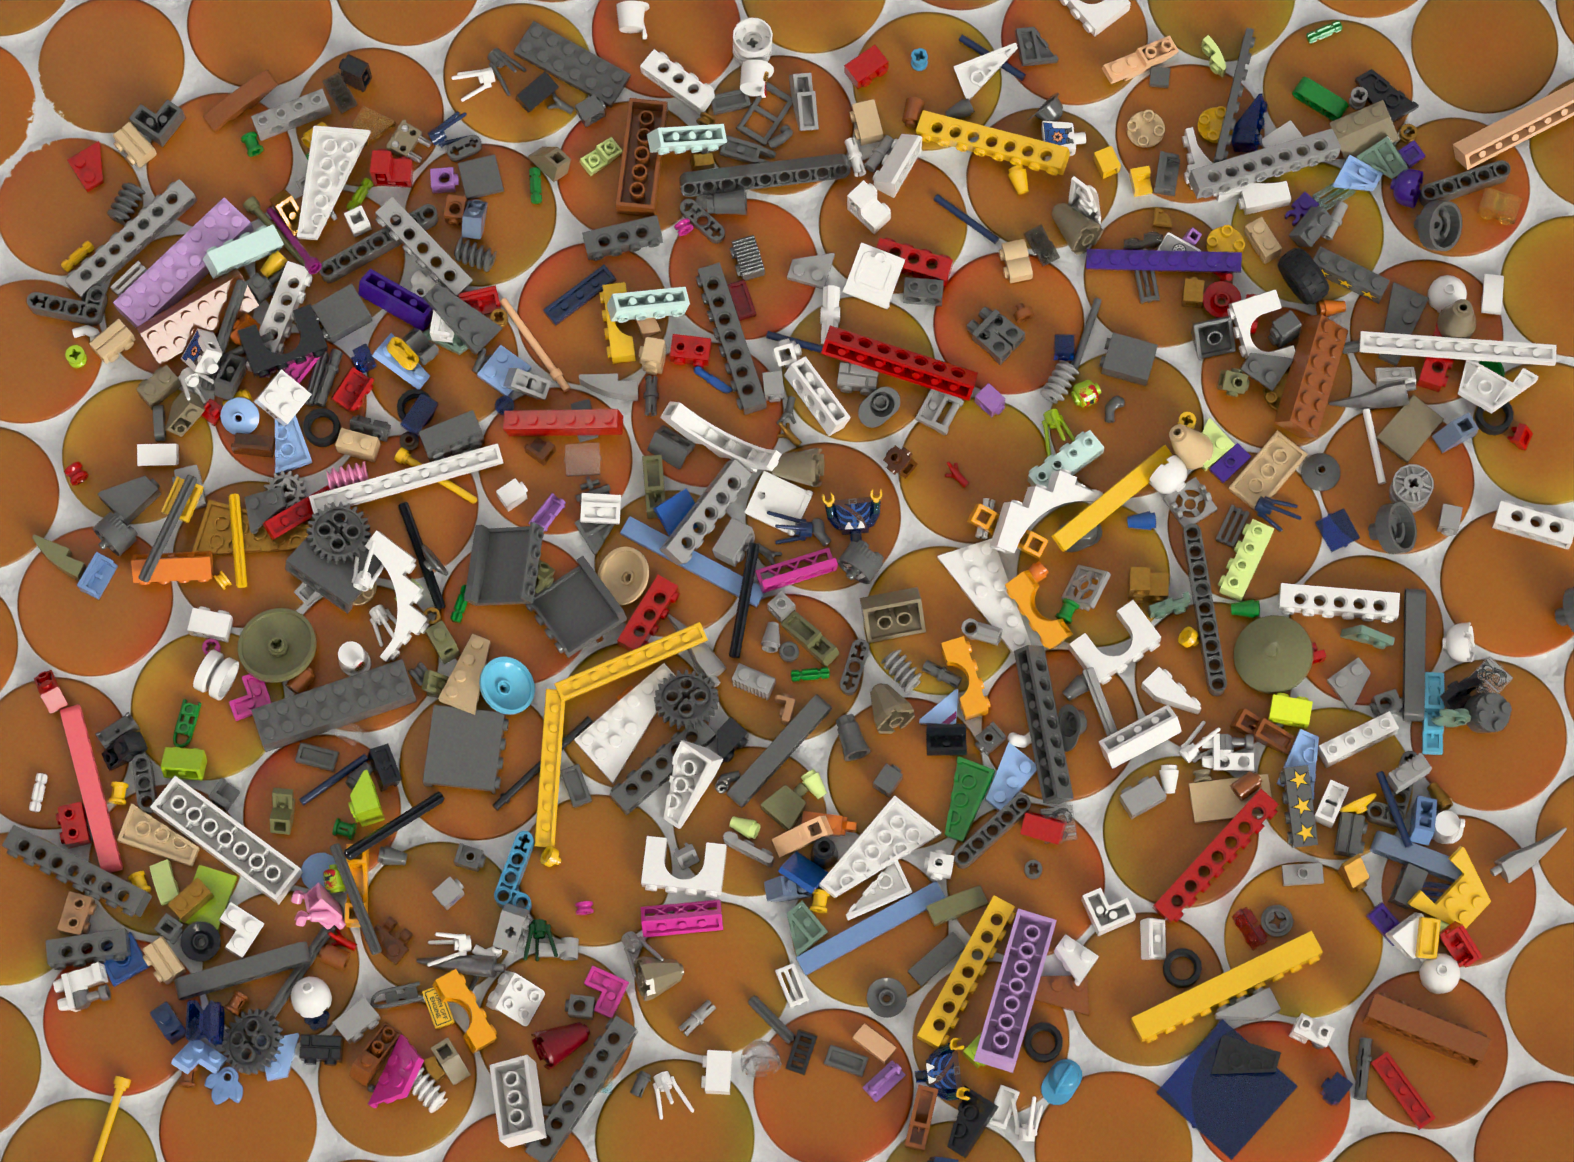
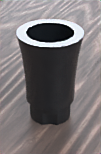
(824, 859)

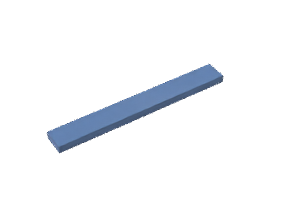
(698, 564)
(869, 928)

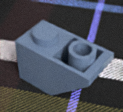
(474, 219)
(1455, 433)
(783, 889)

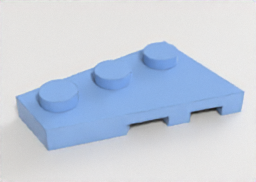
(416, 377)
(1304, 753)

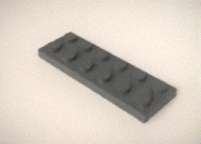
(572, 64)

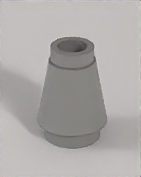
(771, 638)

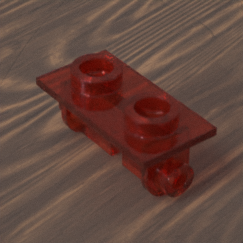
(1244, 921)

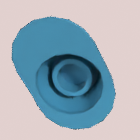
(1061, 1082)

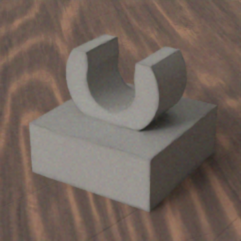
(686, 856)

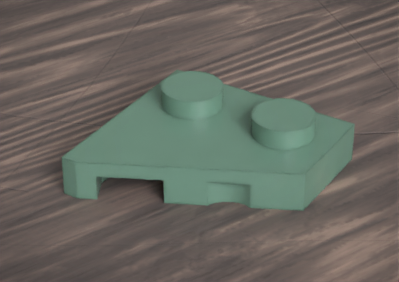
(1168, 606)
(1368, 635)
(804, 927)

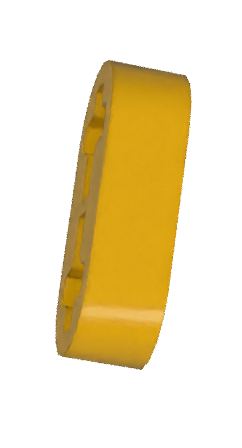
(402, 353)

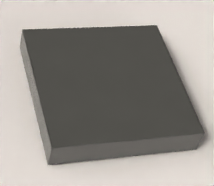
(480, 177)

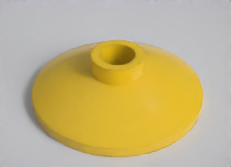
(1359, 805)

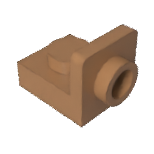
(786, 712)

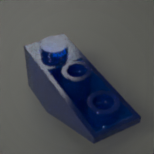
(1248, 128)

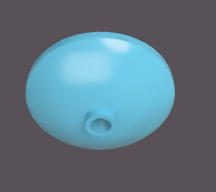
(513, 679)

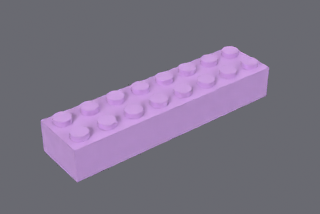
(181, 265)
(1015, 990)

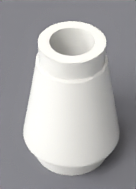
(1169, 778)

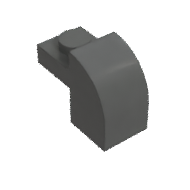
(421, 345)

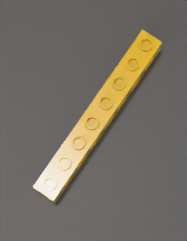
(930, 121)
(996, 908)

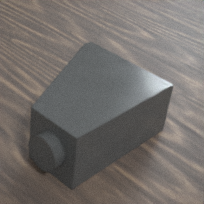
(131, 497)

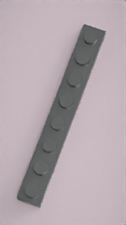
(1235, 92)

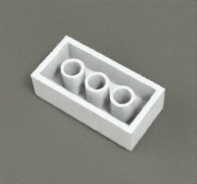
(517, 1101)

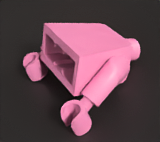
(320, 906)

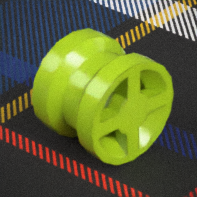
(78, 360)

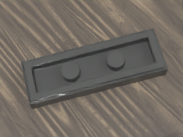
(936, 959)

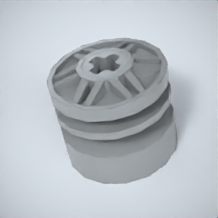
(1413, 497)

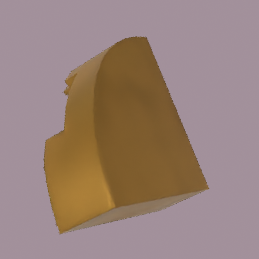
(1161, 219)

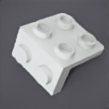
(515, 997)

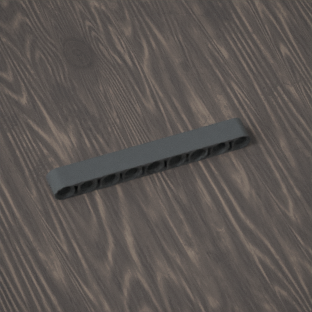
(774, 175)
(1204, 618)

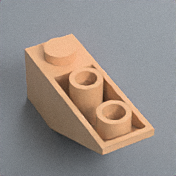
(802, 835)

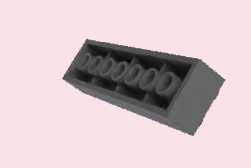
(334, 705)

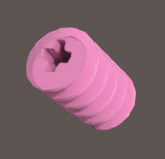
(347, 476)

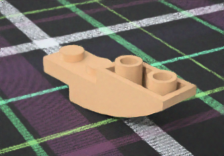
(1141, 60)

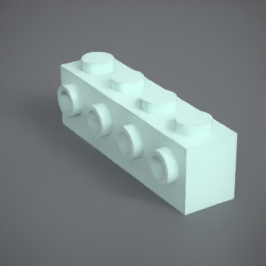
(687, 138)
(242, 251)
(648, 304)
(1071, 457)

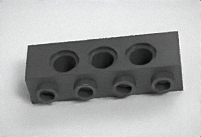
(629, 229)
(57, 948)

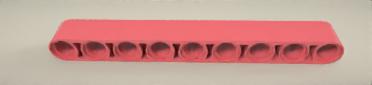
(91, 789)

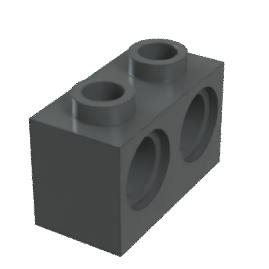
(923, 291)

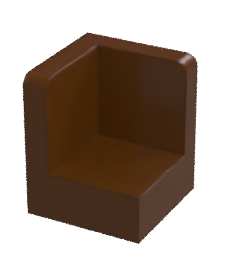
(540, 450)

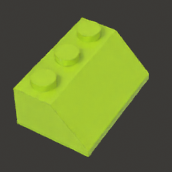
(365, 801)

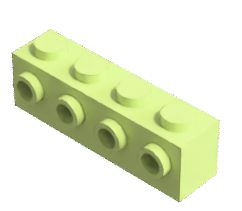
(1246, 560)

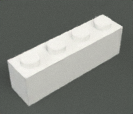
(1140, 736)

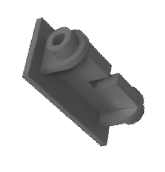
(377, 429)

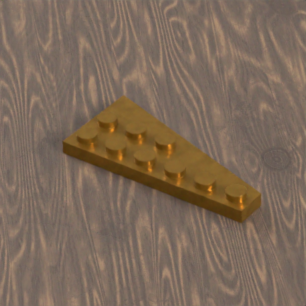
(216, 533)

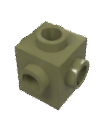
(1233, 382)
(544, 576)

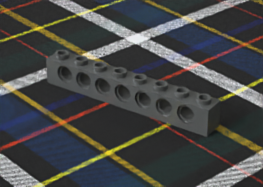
(714, 275)
(1043, 724)
(19, 838)
(581, 1102)

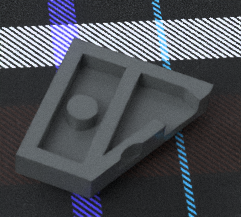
(1266, 368)
(264, 506)

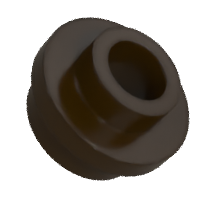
(409, 446)

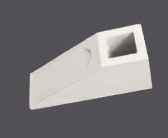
(1166, 691)

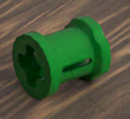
(252, 144)
(1067, 610)
(340, 824)

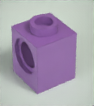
(439, 173)
(990, 400)

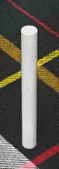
(1374, 446)

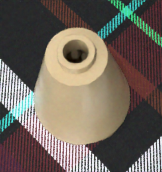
(1191, 446)

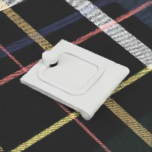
(874, 275)
(779, 498)

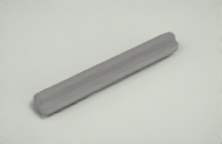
(1100, 701)

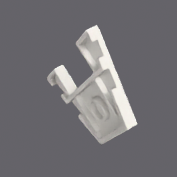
(1490, 389)

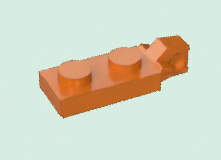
(837, 823)

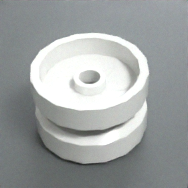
(216, 675)

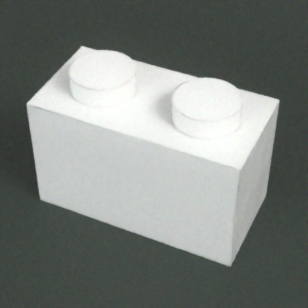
(210, 624)
(718, 1072)

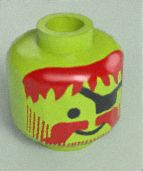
(1085, 393)
(333, 880)

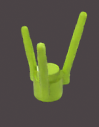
(1054, 420)

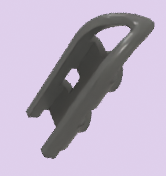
(392, 997)

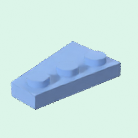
(290, 447)
(1010, 777)

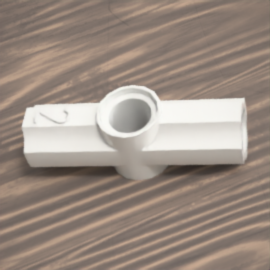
(830, 310)

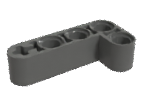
(66, 305)
(1384, 818)

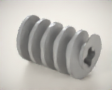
(1058, 381)
(901, 670)

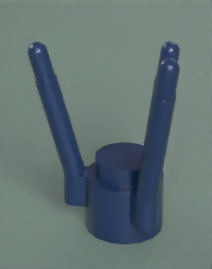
(438, 135)
(1265, 505)
(802, 528)

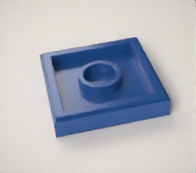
(674, 510)
(803, 872)
(123, 970)

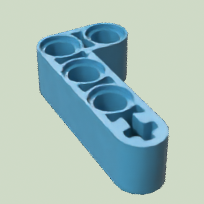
(517, 870)

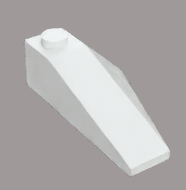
(1084, 199)
(691, 775)

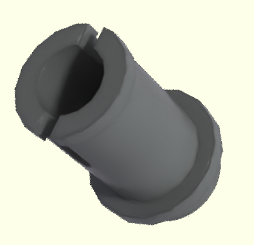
(640, 1083)

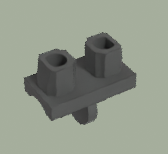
(600, 490)

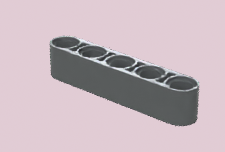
(1470, 177)
(995, 822)

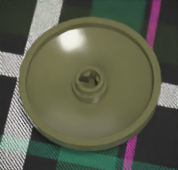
(277, 645)
(1273, 654)

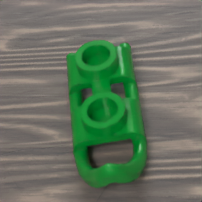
(185, 727)

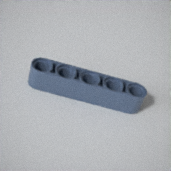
(1419, 856)

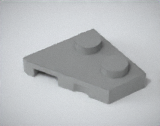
(811, 270)
(1349, 682)

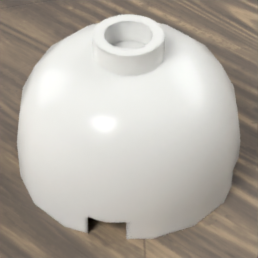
(1446, 291)
(1170, 476)
(1460, 642)
(1440, 974)
(311, 997)

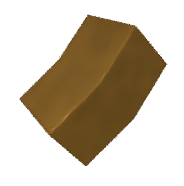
(702, 161)
(434, 1069)

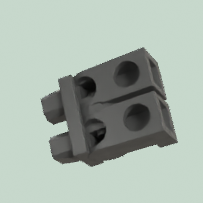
(996, 334)

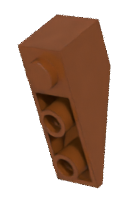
(374, 1054)

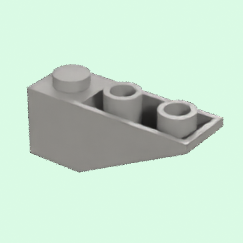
(1254, 1008)

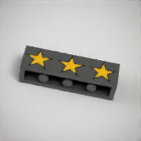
(1351, 275)
(1299, 806)

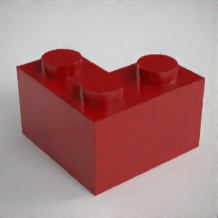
(389, 170)

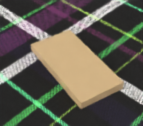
(1268, 470)
(1217, 801)

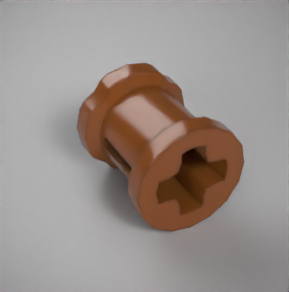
(236, 1003)
(188, 1080)

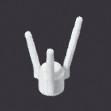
(484, 76)
(190, 378)
(363, 580)
(380, 616)
(1190, 752)
(461, 943)
(664, 1083)
(1027, 1131)

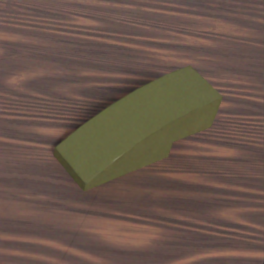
(653, 483)
(60, 558)
(810, 638)
(956, 905)

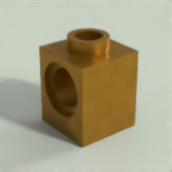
(1193, 292)

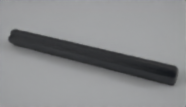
(417, 543)
(744, 600)
(394, 825)

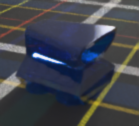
(206, 1022)

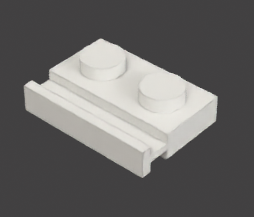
(600, 508)

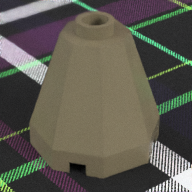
(889, 709)
(656, 976)

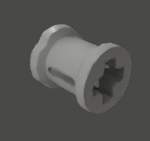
(1362, 94)

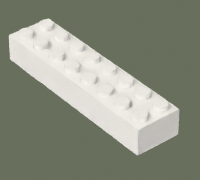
(226, 840)

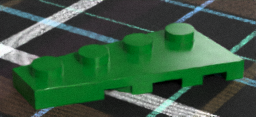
(969, 789)

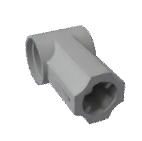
(983, 632)
(566, 948)

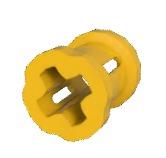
(1184, 417)
(118, 793)
(139, 880)
(819, 901)

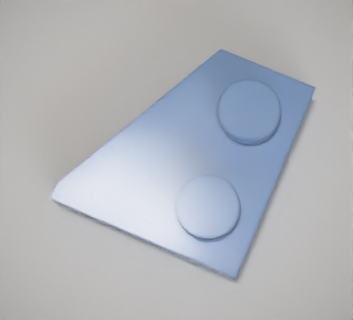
(1357, 175)
(281, 1067)

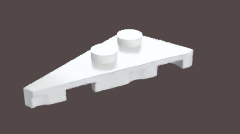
(978, 71)
(887, 888)

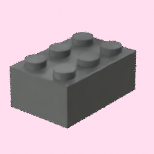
(452, 436)

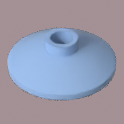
(244, 408)

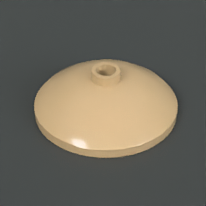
(617, 570)

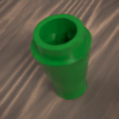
(1246, 608)

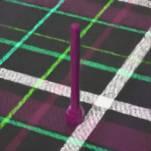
(312, 264)

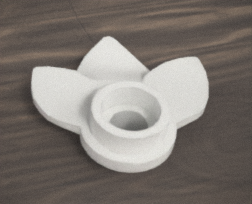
(421, 283)

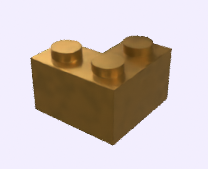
(1147, 585)

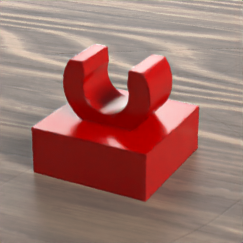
(212, 412)
(1521, 437)
(1318, 656)

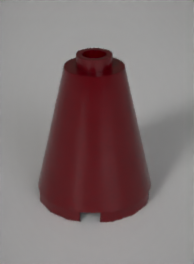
(559, 1042)

